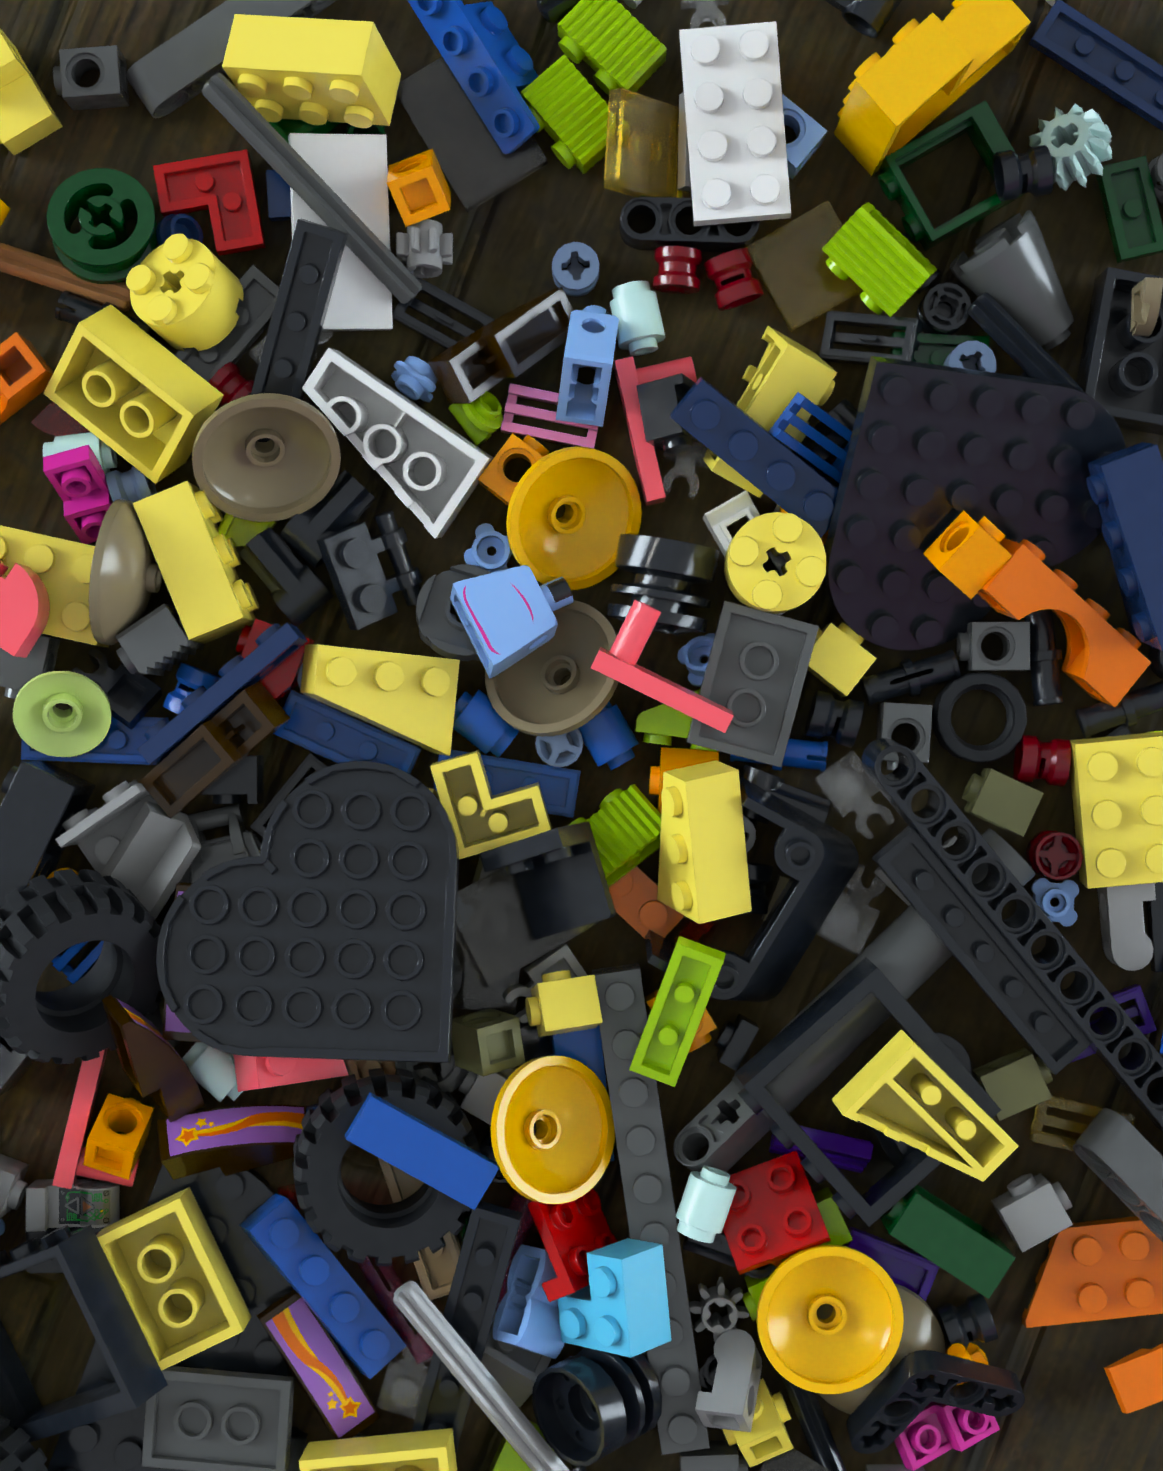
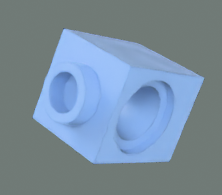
(808, 133)

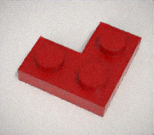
(223, 186)

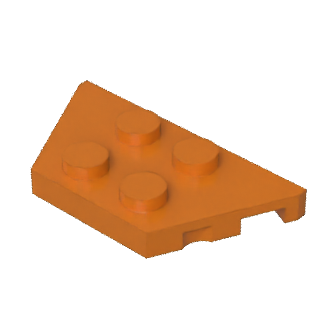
(1098, 1274)

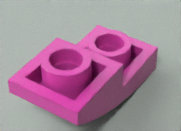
(82, 488)
(940, 1430)

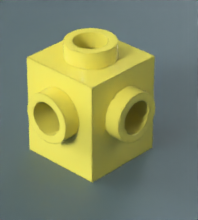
(768, 1432)

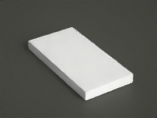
(358, 174)

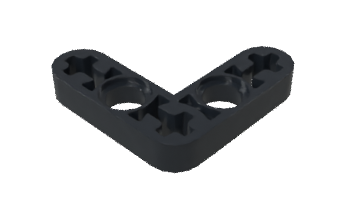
(927, 1378)

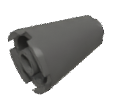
(1019, 274)

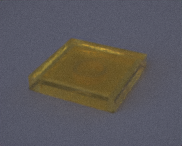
(641, 145)
(795, 267)

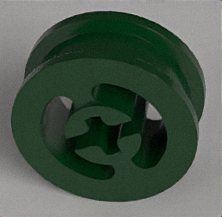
(112, 201)

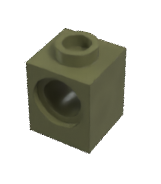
(1001, 801)
(487, 1042)
(1015, 1082)

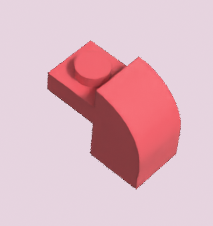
(22, 609)

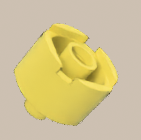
(185, 294)
(785, 536)

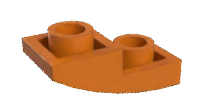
(1137, 1379)

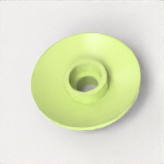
(57, 730)

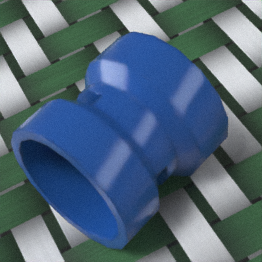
(187, 677)

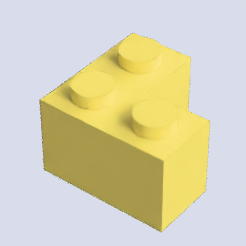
(23, 106)
(486, 819)

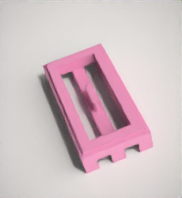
(538, 433)

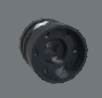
(664, 580)
(595, 1404)

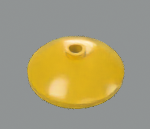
(599, 507)
(571, 1135)
(850, 1344)

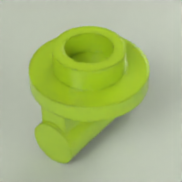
(479, 417)

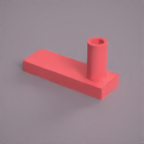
(644, 453)
(621, 666)
(72, 1149)

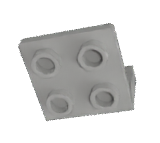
(102, 829)

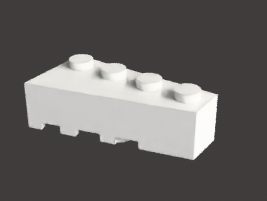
(408, 447)

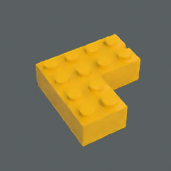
(924, 75)

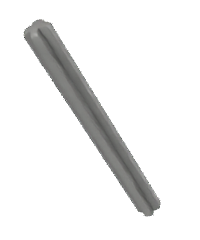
(476, 1378)

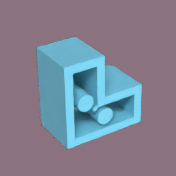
(623, 1304)

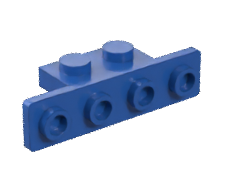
(485, 63)

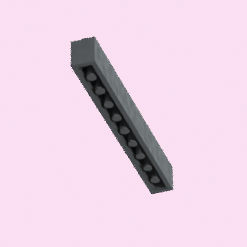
(650, 1198)

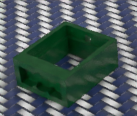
(986, 137)
(949, 1239)

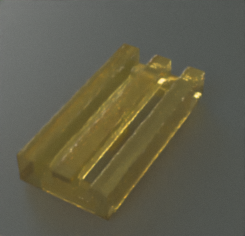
(1040, 1119)

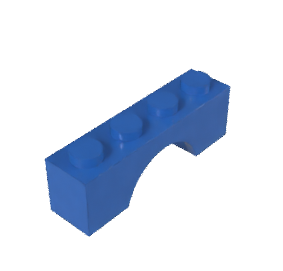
(323, 1284)

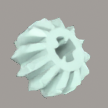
(1075, 143)

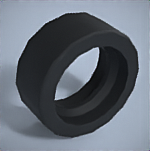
(1015, 716)

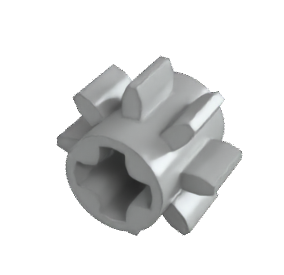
(425, 248)
(722, 1297)

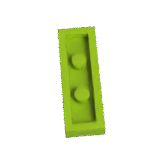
(677, 1011)

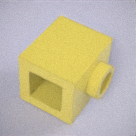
(839, 658)
(563, 1004)

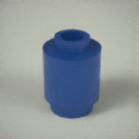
(481, 724)
(609, 737)

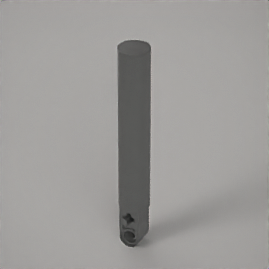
(906, 956)

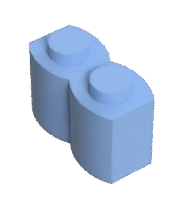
(524, 1313)

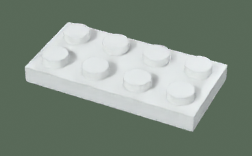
(735, 123)

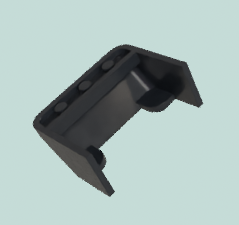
(819, 868)

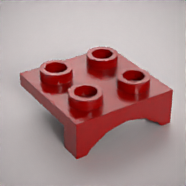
(772, 1214)
(568, 1235)

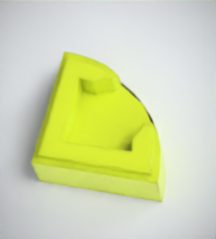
(241, 530)

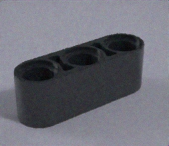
(664, 214)

